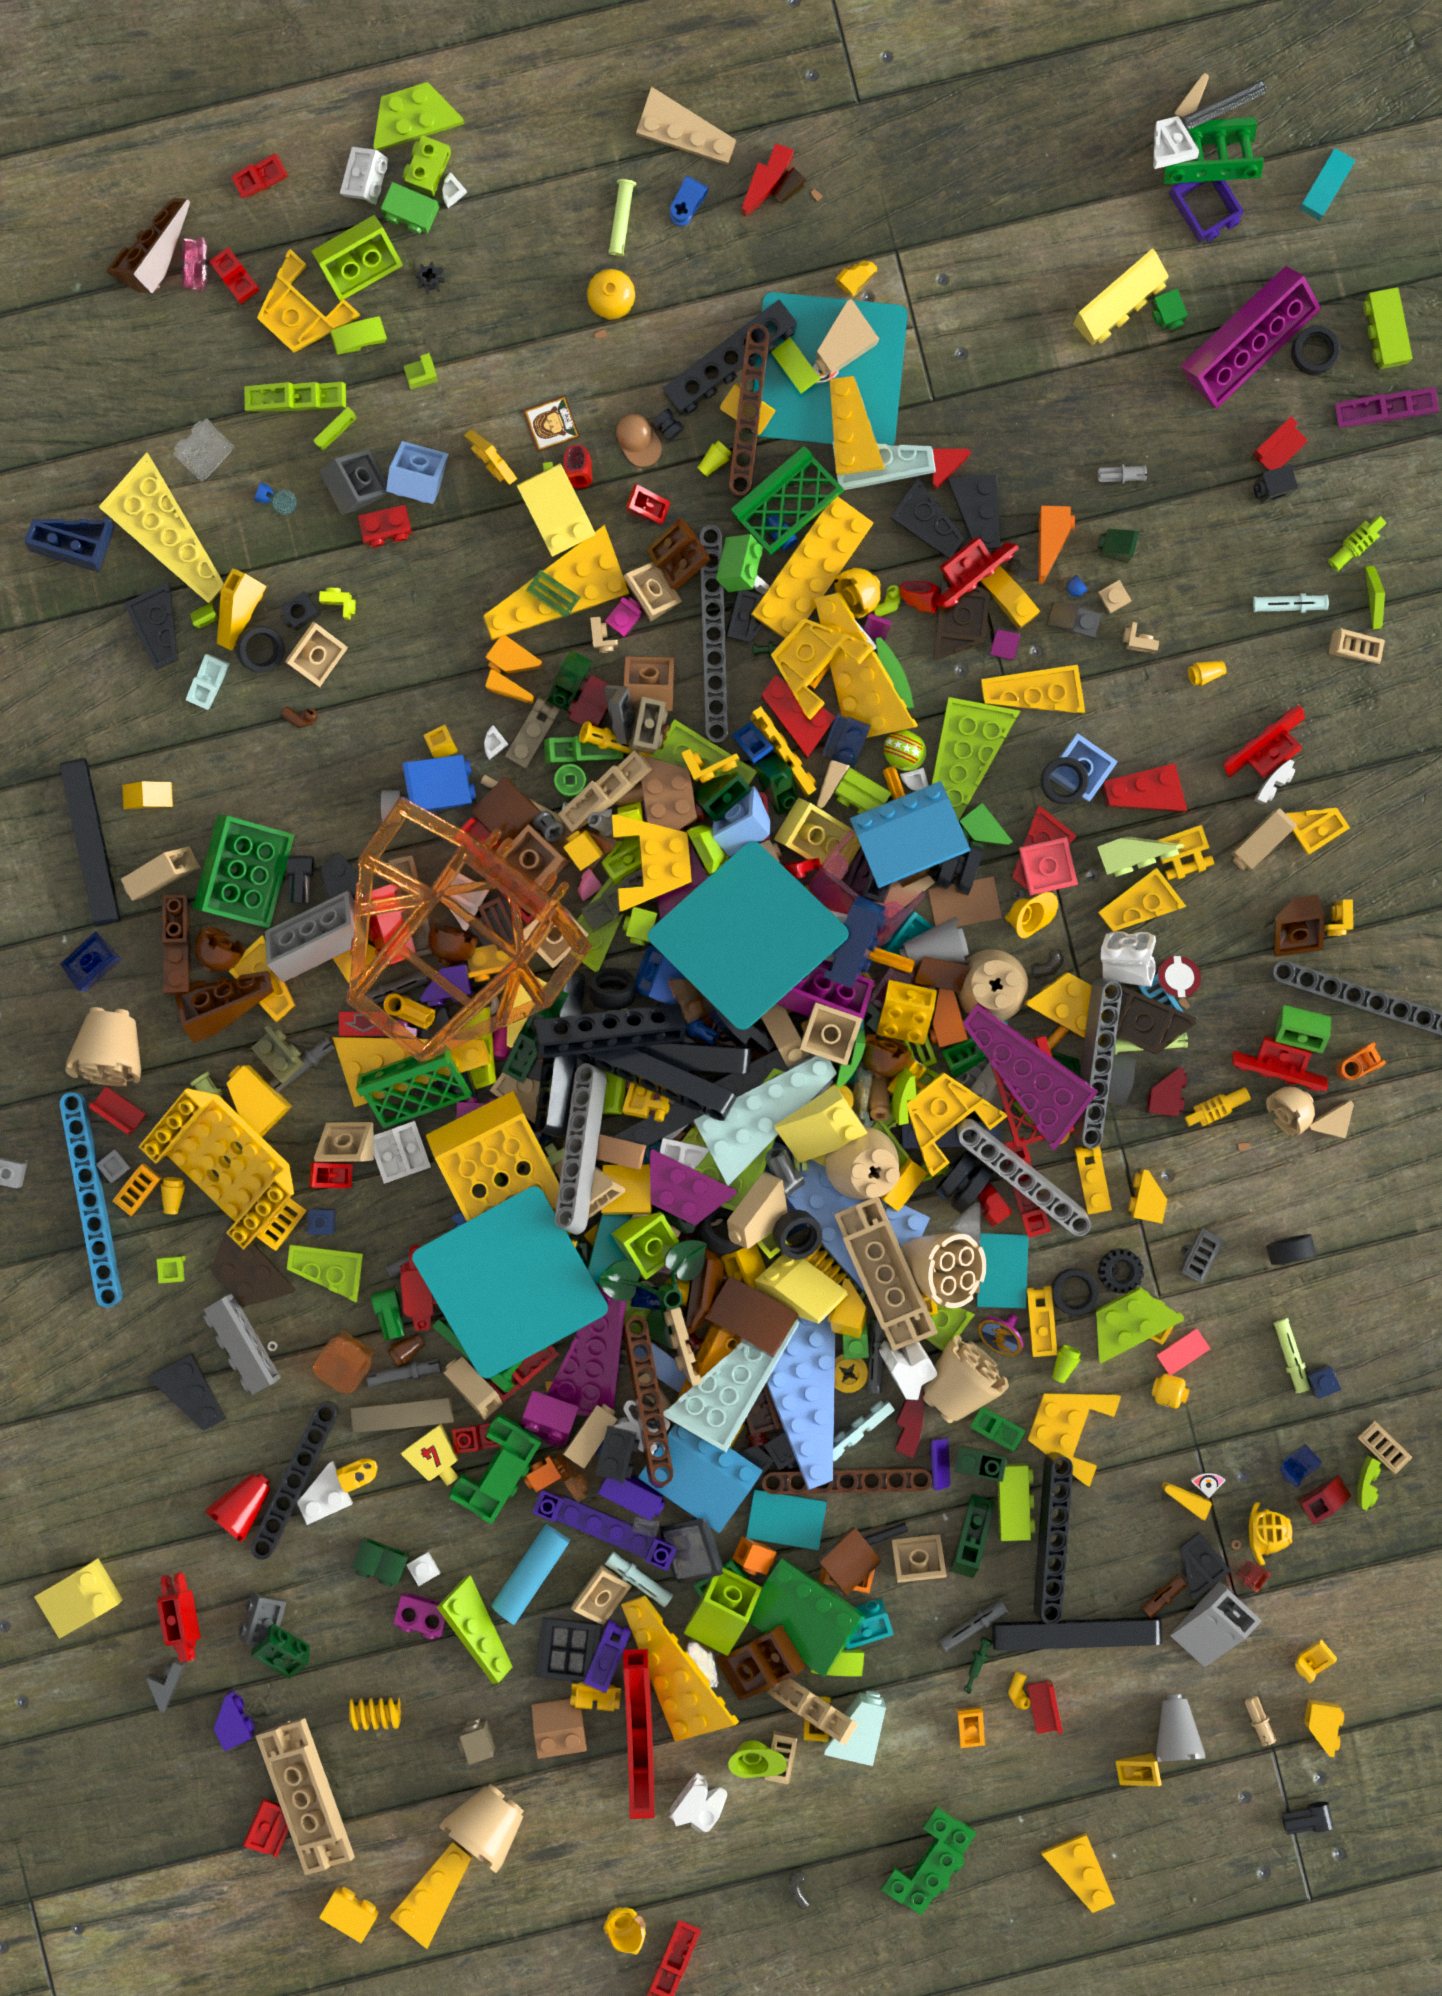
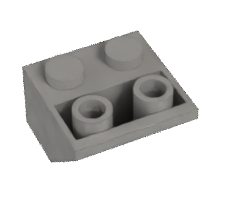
(982, 1083)

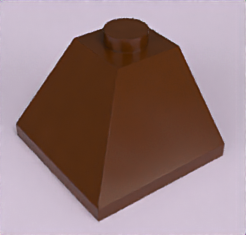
(1299, 927)

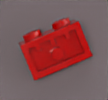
(385, 526)

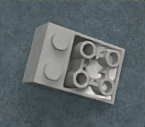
(1215, 1625)

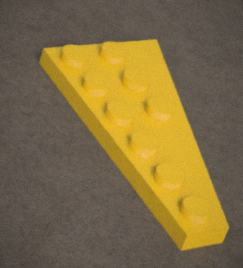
(366, 1054)

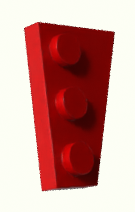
(1042, 829)

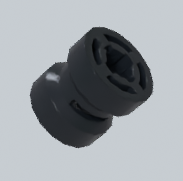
(667, 425)

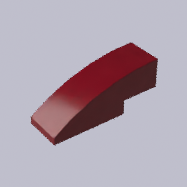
(911, 1420)

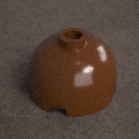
(451, 944)
(217, 951)
(885, 1056)

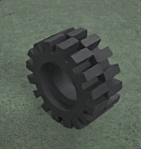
(1133, 1279)

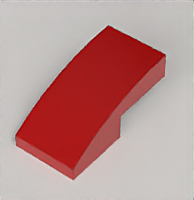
(259, 176)
(234, 275)

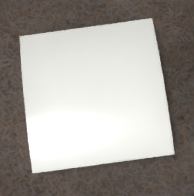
(400, 1152)

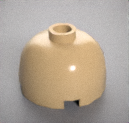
(1292, 1108)

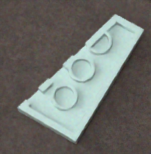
(900, 463)
(878, 1414)

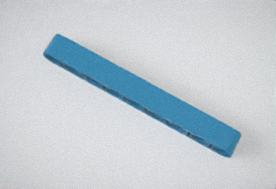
(86, 1211)

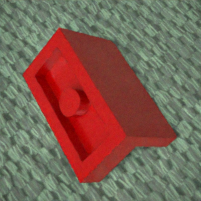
(1280, 446)
(118, 1110)
(1044, 1707)

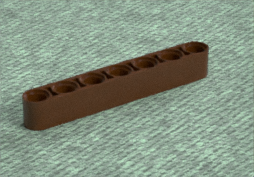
(744, 398)
(646, 1413)
(858, 1484)

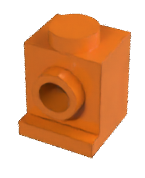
(542, 1474)

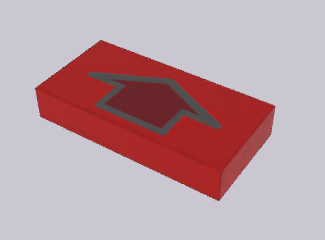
(357, 1025)

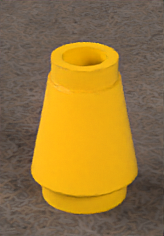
(1205, 672)
(172, 1193)

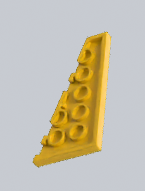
(586, 570)
(863, 688)
(677, 1680)

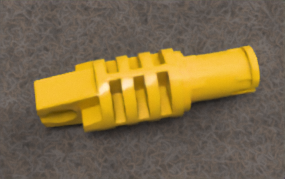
(1217, 1107)

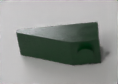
(972, 1537)

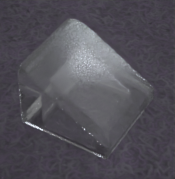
(645, 1526)

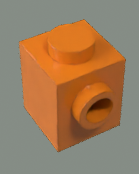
(754, 1556)

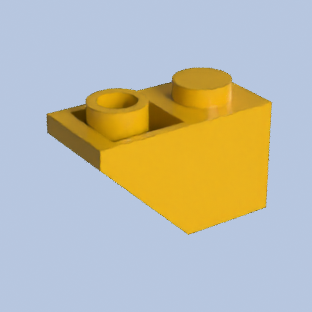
(1148, 1200)
(850, 1314)
(1323, 1722)

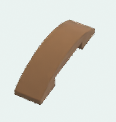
(618, 1151)

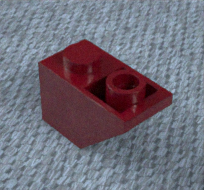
(1165, 1094)
(1324, 1500)

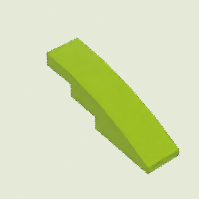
(295, 396)

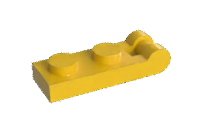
(1093, 1180)
(1041, 1322)

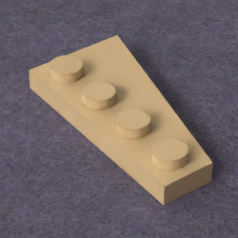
(679, 128)

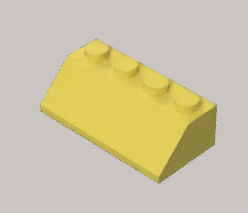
(1121, 298)

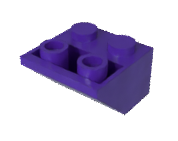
(458, 976)

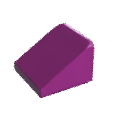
(877, 627)
(1004, 644)

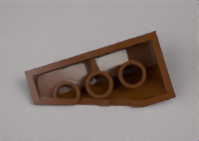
(149, 258)
(219, 1003)

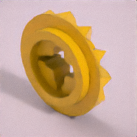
(850, 1384)

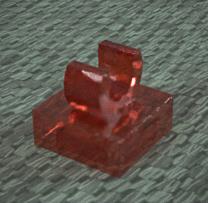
(1256, 1578)

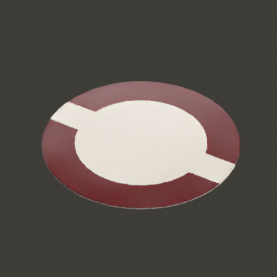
(1179, 976)

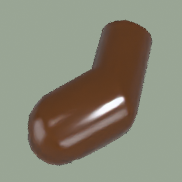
(300, 719)

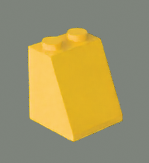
(256, 1099)

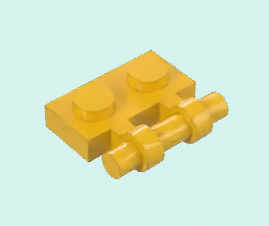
(1193, 842)
(640, 1102)

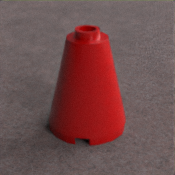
(240, 1505)

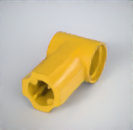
(410, 1010)

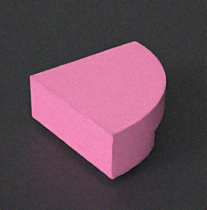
(588, 885)

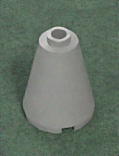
(939, 942)
(1178, 1732)

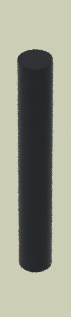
(886, 1534)

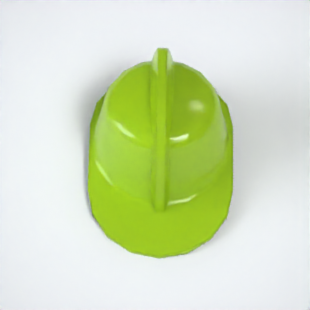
(756, 1760)

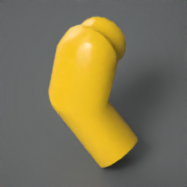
(1016, 1692)

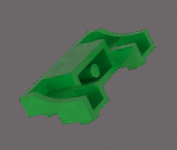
(503, 1472)
(936, 1864)

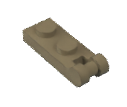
(532, 734)

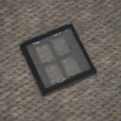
(696, 1550)
(566, 1649)

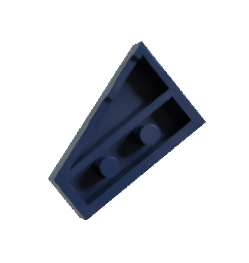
(72, 542)
(853, 954)

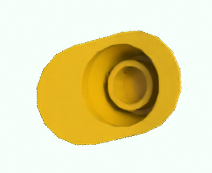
(1032, 914)

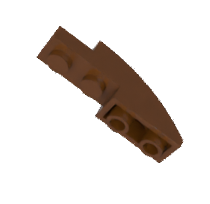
(176, 943)

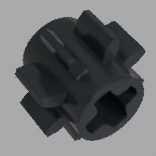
(425, 273)

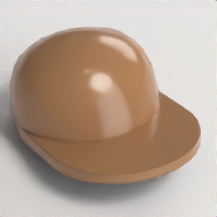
(638, 440)

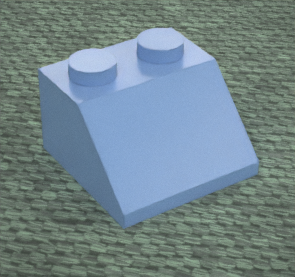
(417, 472)
(1096, 762)
(742, 824)

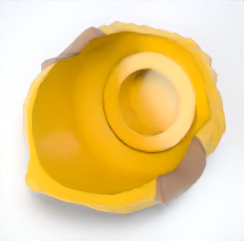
(625, 1930)

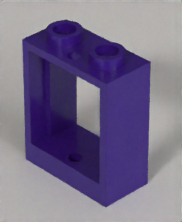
(1225, 193)
(634, 1496)

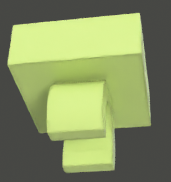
(554, 1155)

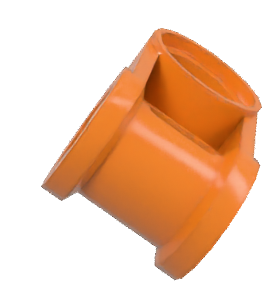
(1364, 1061)

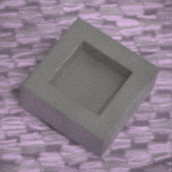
(113, 1166)

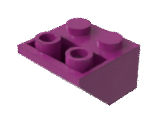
(549, 1418)

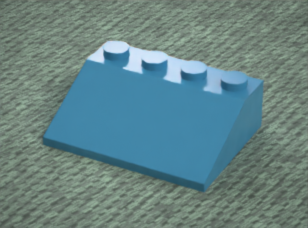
(910, 834)
(704, 1477)

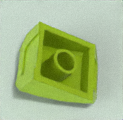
(707, 848)

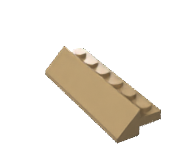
(885, 1273)
(305, 1796)

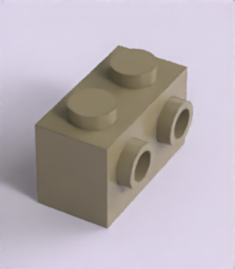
(647, 724)
(476, 1741)

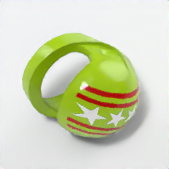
(904, 750)

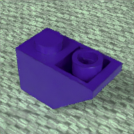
(232, 1724)

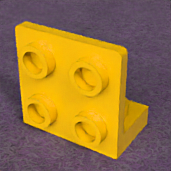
(695, 763)
(487, 962)
(907, 1012)

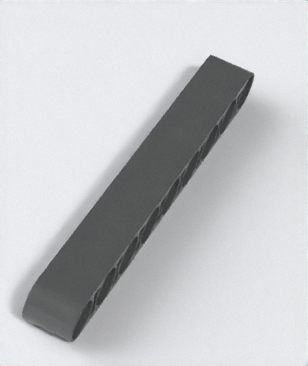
(711, 647)
(1363, 998)

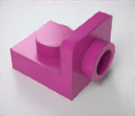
(624, 616)

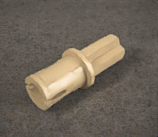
(1260, 1721)

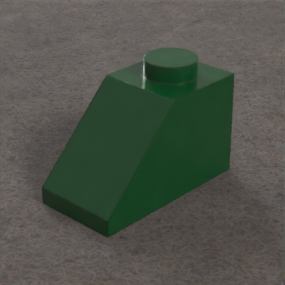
(1118, 544)
(721, 794)

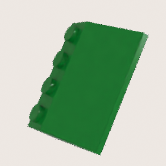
(243, 871)
(810, 1614)

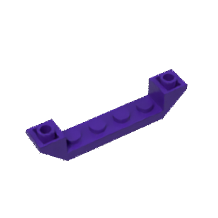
(605, 1527)

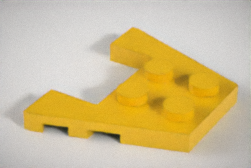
(293, 316)
(805, 655)
(663, 859)
(939, 1109)
(1060, 1424)

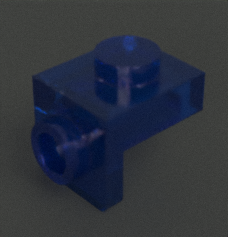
(645, 1299)
(1299, 1465)

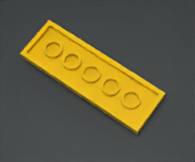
(812, 567)

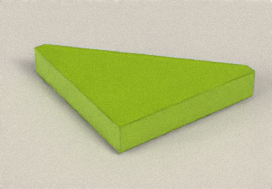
(1376, 596)

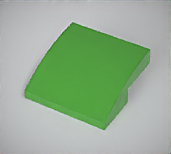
(845, 1072)

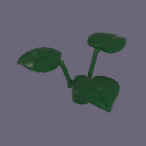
(686, 1263)

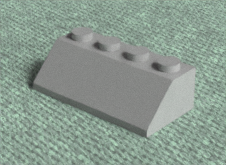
(311, 937)
(242, 1344)

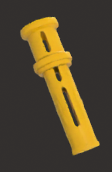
(604, 738)

